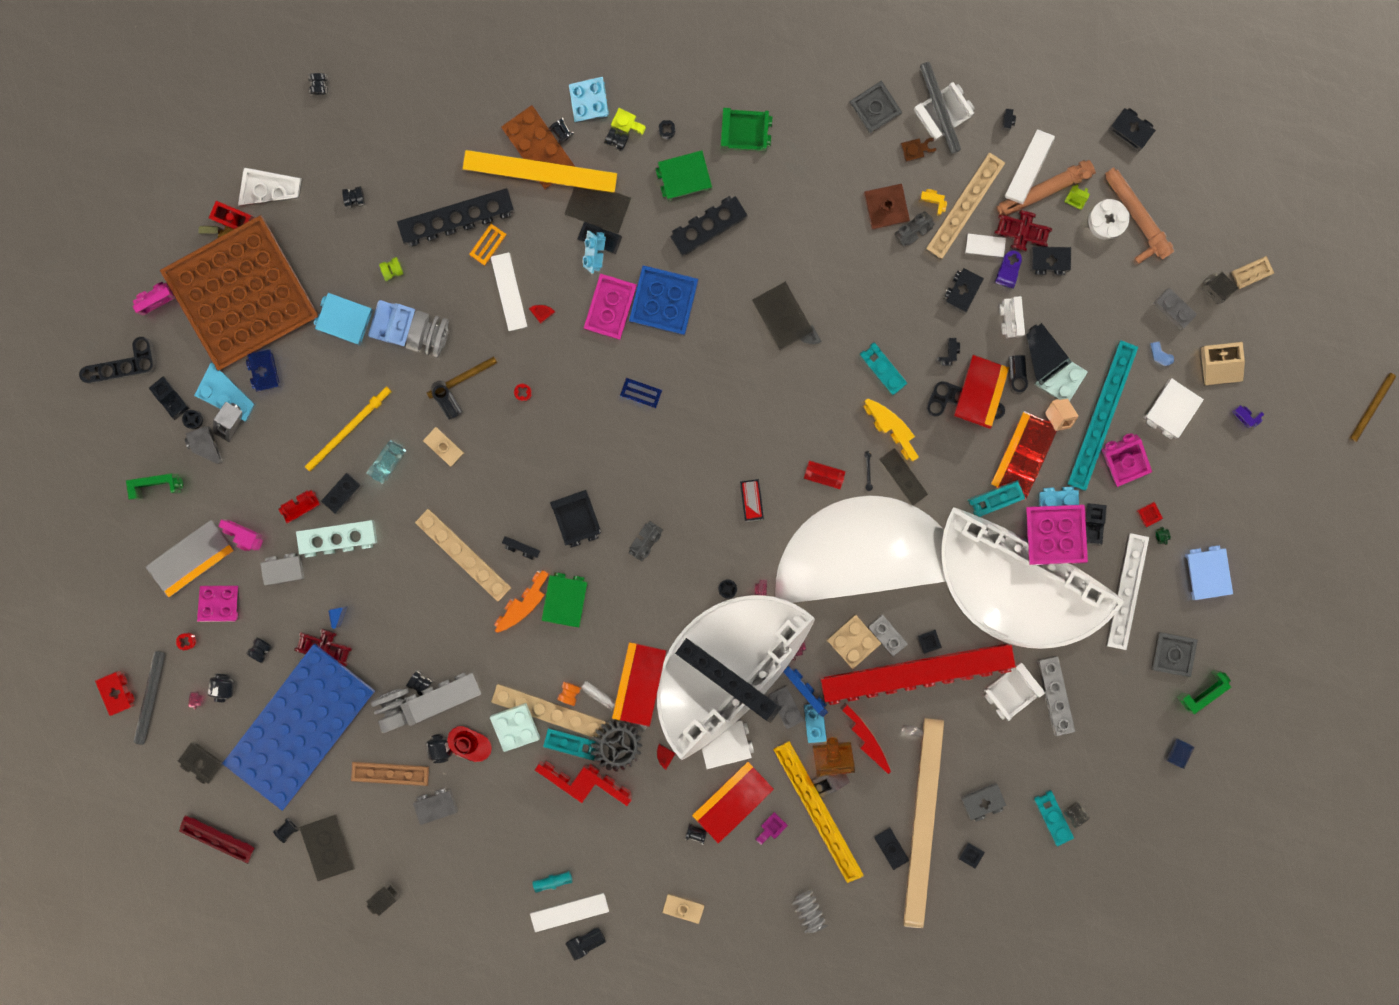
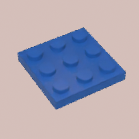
(663, 300)

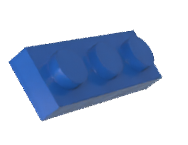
(806, 690)

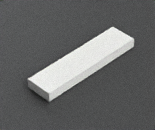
(1030, 167)
(509, 291)
(569, 912)

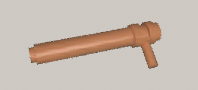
(1073, 175)
(1155, 237)

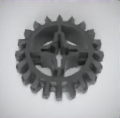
(619, 738)

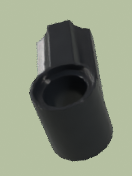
(1018, 371)
(446, 400)
(583, 944)

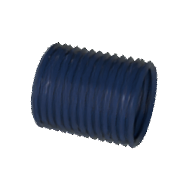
(1180, 753)

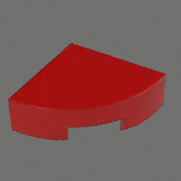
(541, 312)
(664, 756)

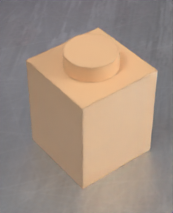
(1061, 414)

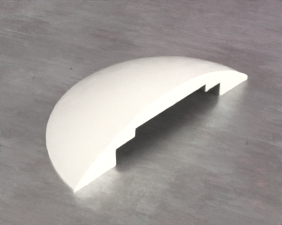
(860, 549)
(1016, 600)
(749, 636)

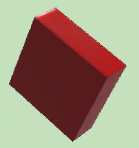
(1150, 514)

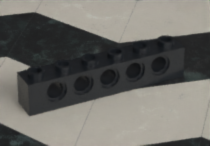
(408, 225)
(728, 680)

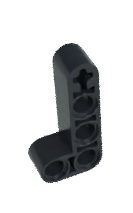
(117, 366)
(950, 398)

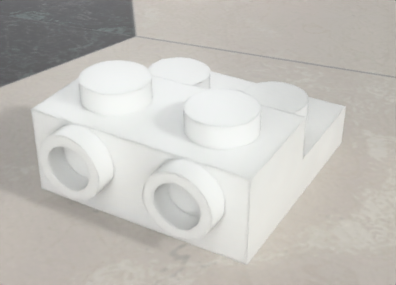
(1013, 317)

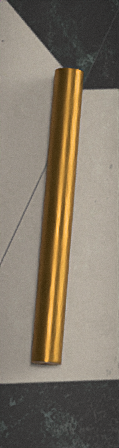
(465, 375)
(1373, 407)

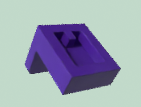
(1244, 416)

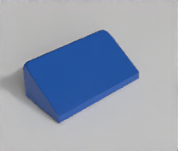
(337, 616)

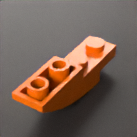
(517, 609)

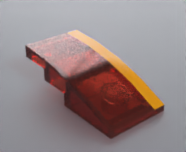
(1025, 452)

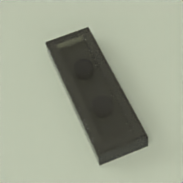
(903, 476)

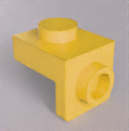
(932, 197)

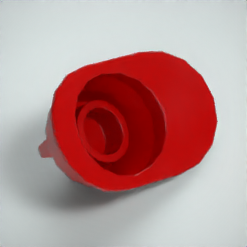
(469, 744)

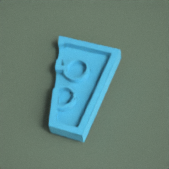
(218, 389)

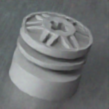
(426, 333)
(392, 710)

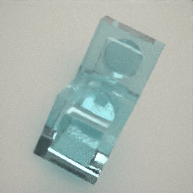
(386, 462)

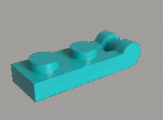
(883, 369)
(997, 498)
(568, 744)
(1054, 819)

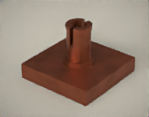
(887, 206)

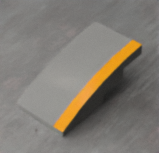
(189, 559)

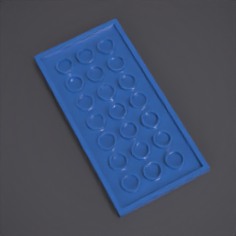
(298, 727)

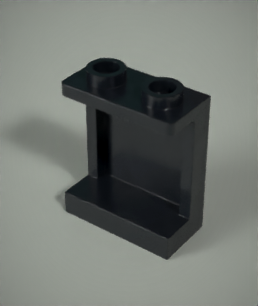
(576, 518)

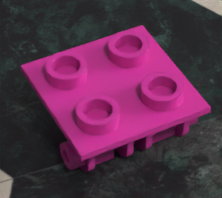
(217, 604)

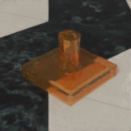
(833, 758)

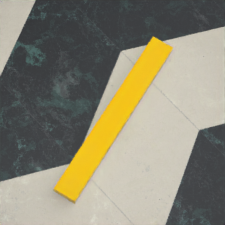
(540, 171)
(818, 812)

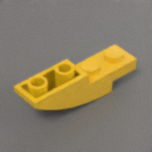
(886, 421)

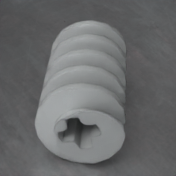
(809, 912)

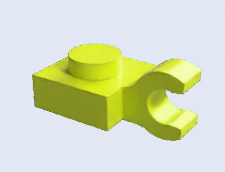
(625, 122)

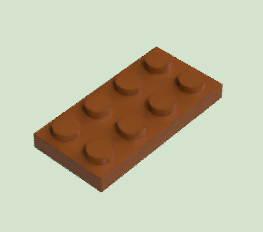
(535, 140)

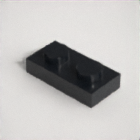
(528, 551)

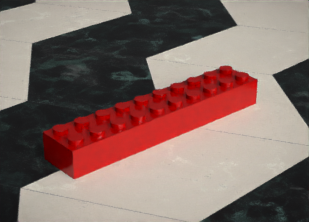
(917, 672)

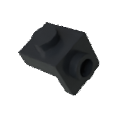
(953, 349)

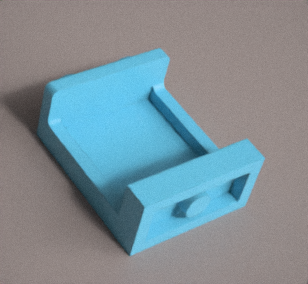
(343, 318)

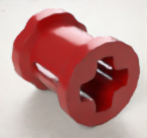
(517, 392)
(180, 643)

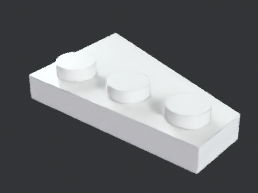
(265, 186)

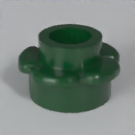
(1162, 535)

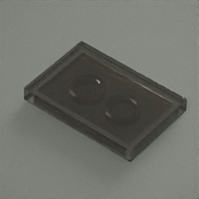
(598, 208)
(782, 315)
(326, 847)

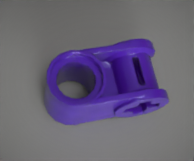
(1009, 273)

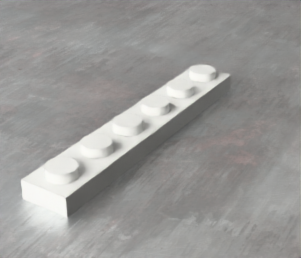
(1128, 591)

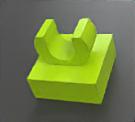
(1077, 197)

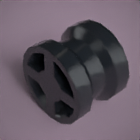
(191, 421)

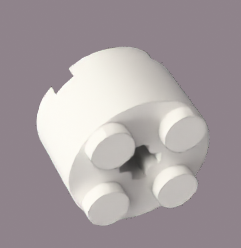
(1119, 218)

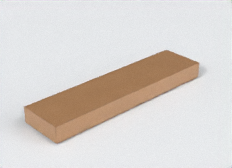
(390, 773)

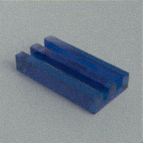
(656, 398)

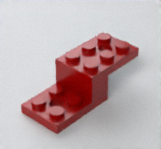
(584, 782)

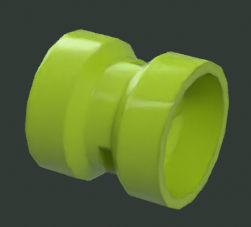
(395, 267)

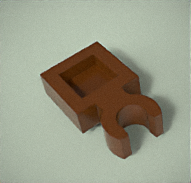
(914, 149)

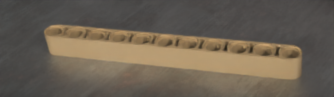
(923, 823)

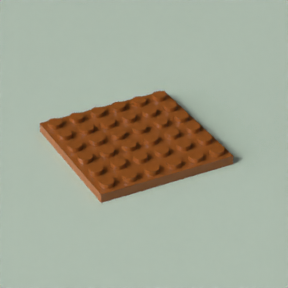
(239, 292)

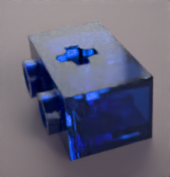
(271, 378)

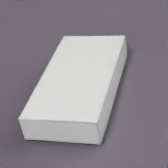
(985, 245)

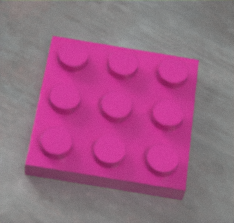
(1056, 535)

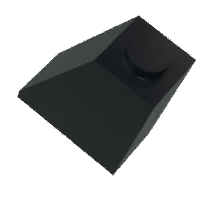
(1045, 353)

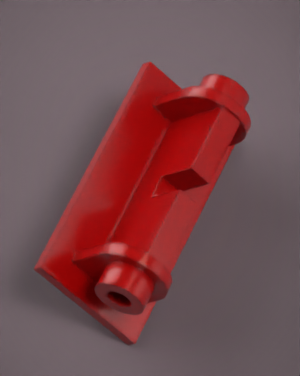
(824, 475)
(305, 503)

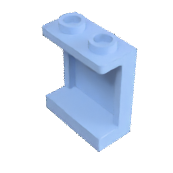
(391, 322)
(1209, 573)

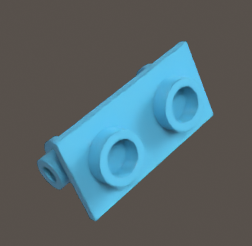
(592, 260)
(815, 725)

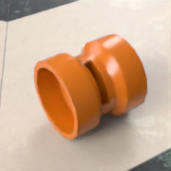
(568, 693)

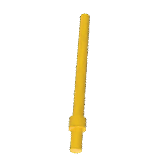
(374, 403)

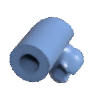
(1160, 356)

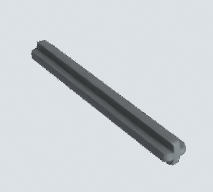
(940, 107)
(149, 697)

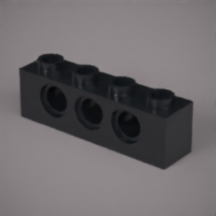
(729, 204)

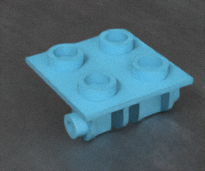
(588, 99)

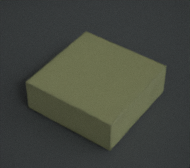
(209, 230)

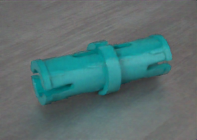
(552, 882)

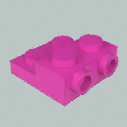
(154, 299)
(1126, 459)
(244, 537)

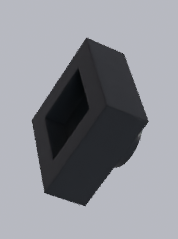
(1008, 119)
(929, 641)
(971, 855)

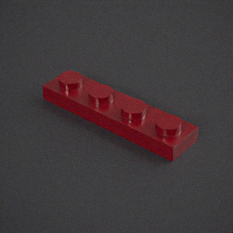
(216, 839)

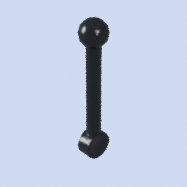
(869, 486)

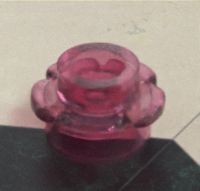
(194, 700)

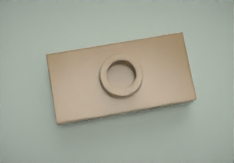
(1252, 272)
(443, 446)
(683, 908)

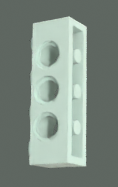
(306, 537)

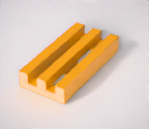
(494, 248)

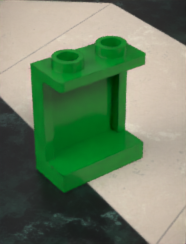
(745, 130)
(684, 175)
(134, 486)
(564, 600)
(1207, 696)

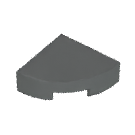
(812, 338)

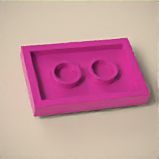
(610, 306)

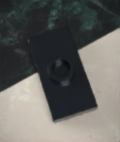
(891, 848)

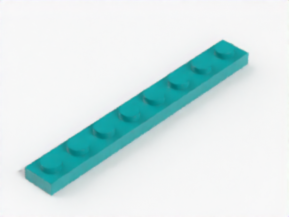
(1102, 415)

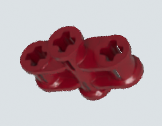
(1017, 228)
(333, 649)

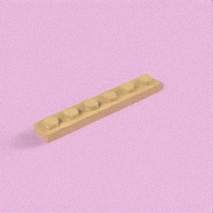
(965, 206)
(463, 555)
(548, 711)

